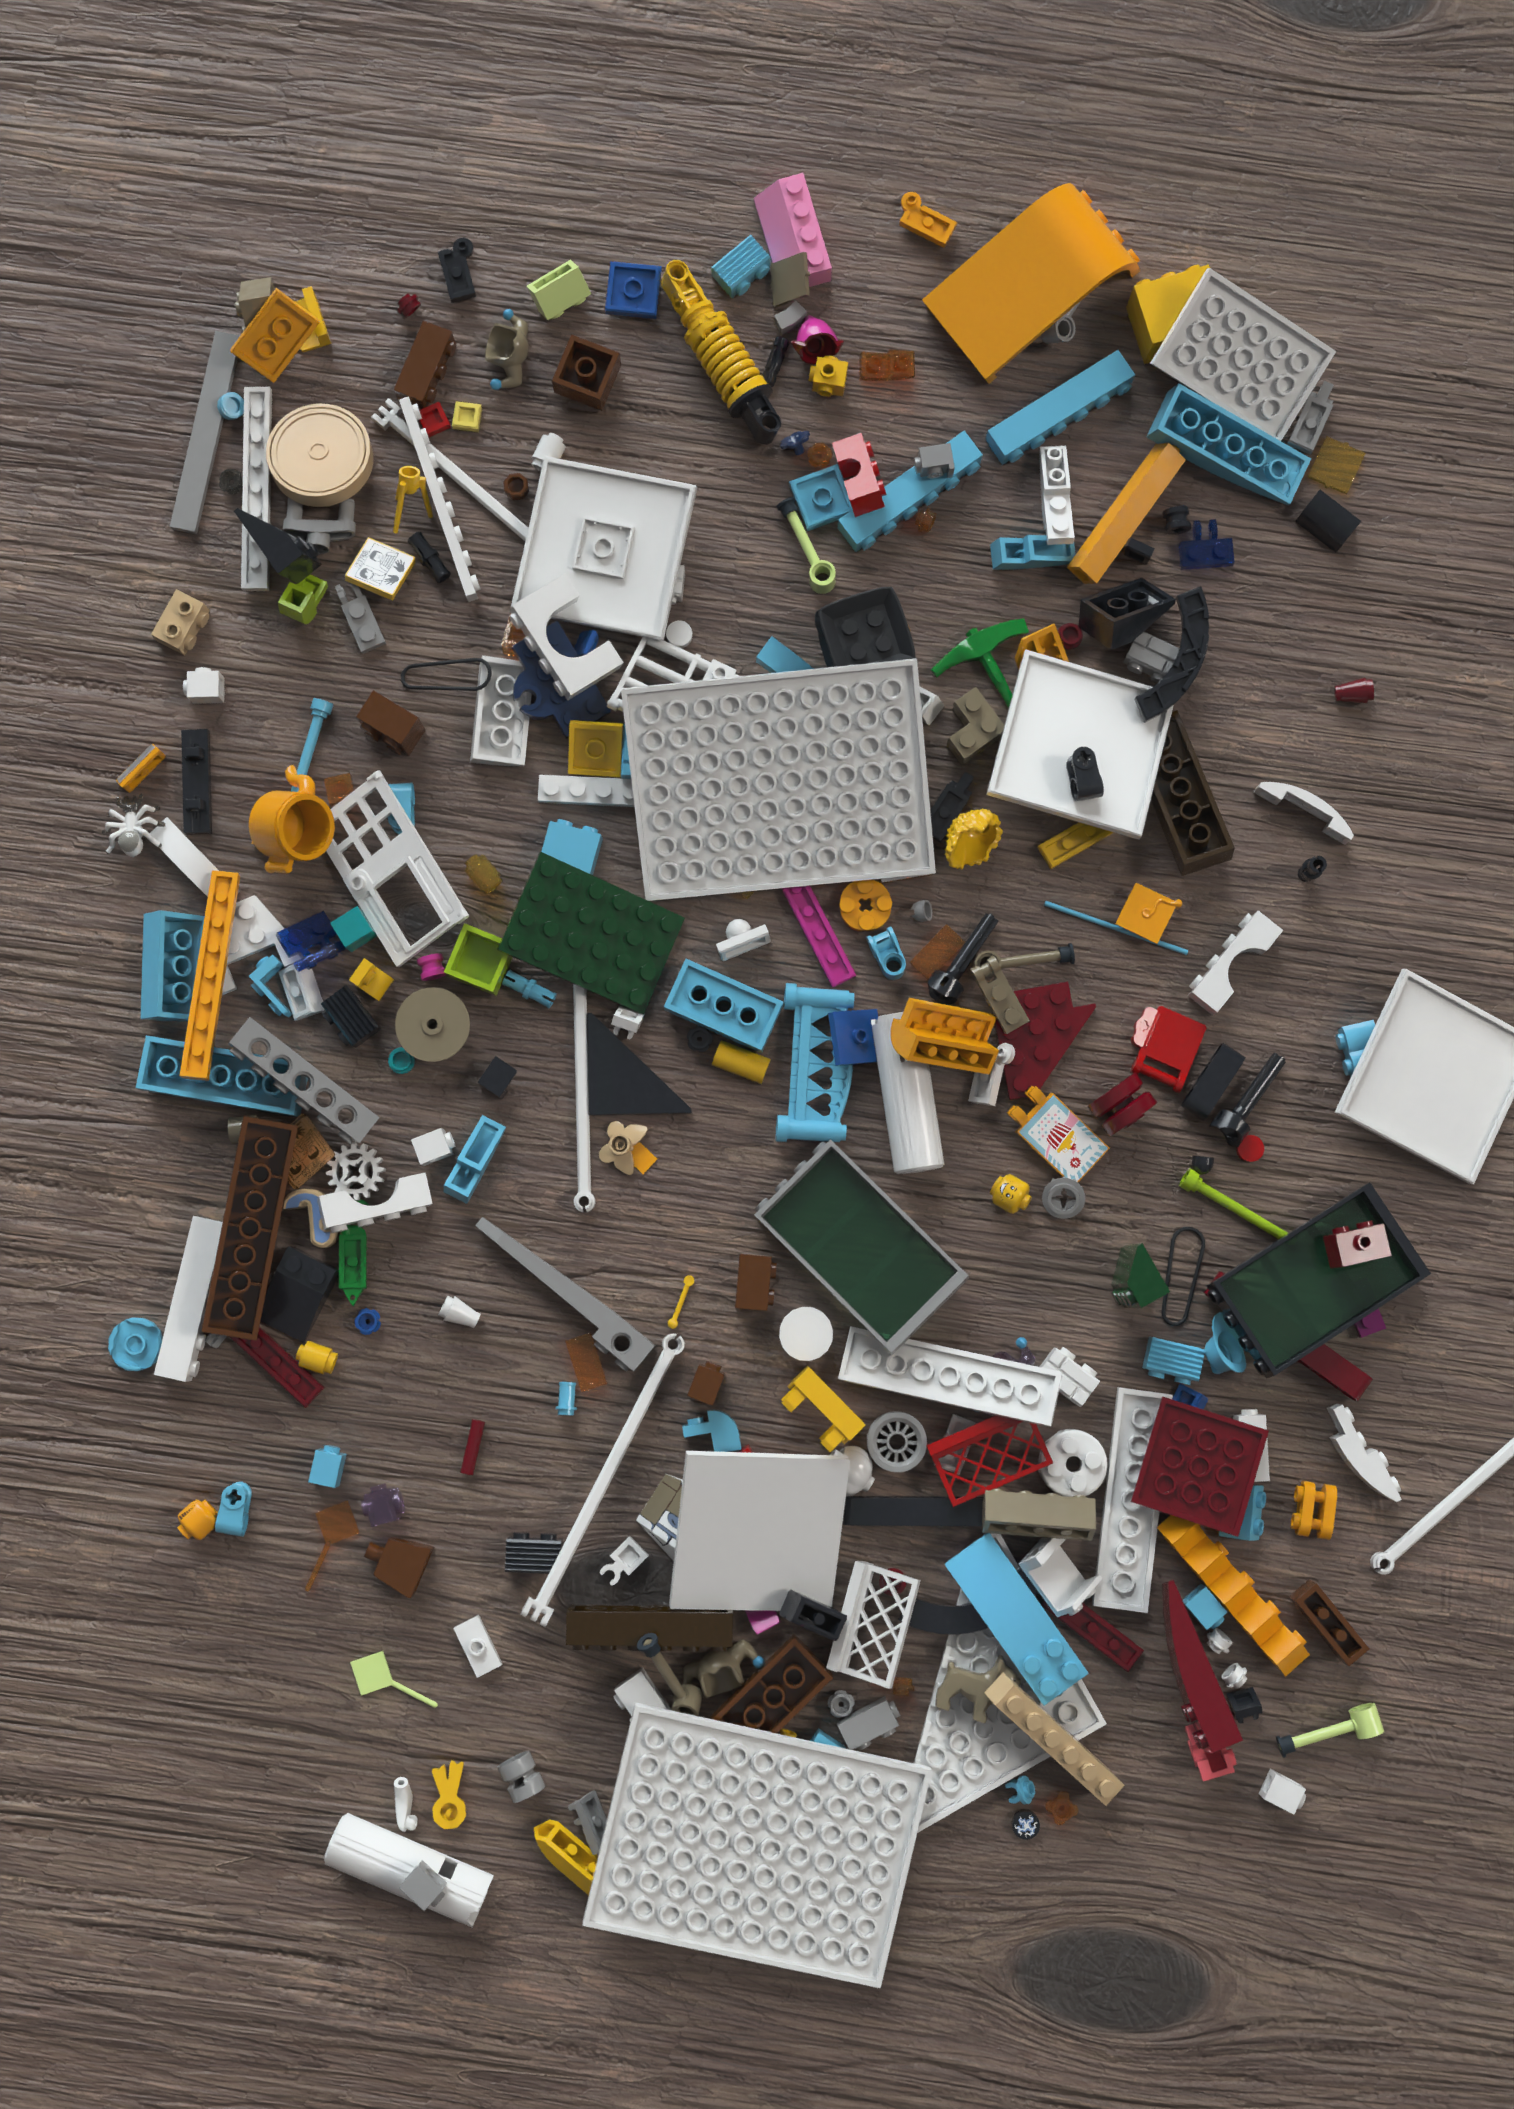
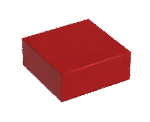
(434, 419)

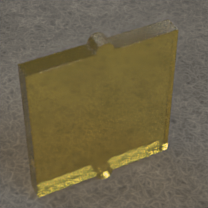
(1336, 465)

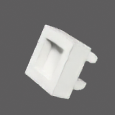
(628, 1020)

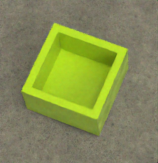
(478, 960)

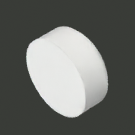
(679, 634)

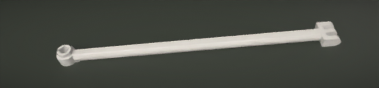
(392, 419)
(582, 1099)
(602, 1483)
(1442, 1509)

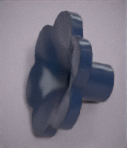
(795, 441)

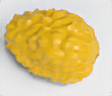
(972, 838)

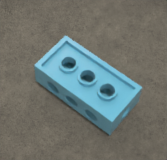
(719, 988)

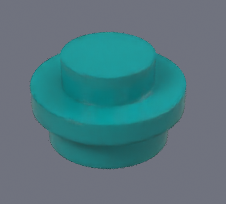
(401, 1061)

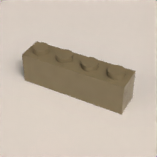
(1038, 1515)

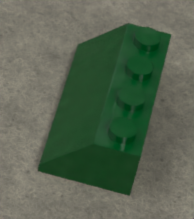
(1136, 1278)

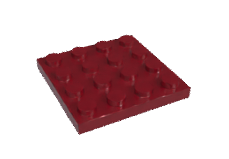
(1200, 1466)

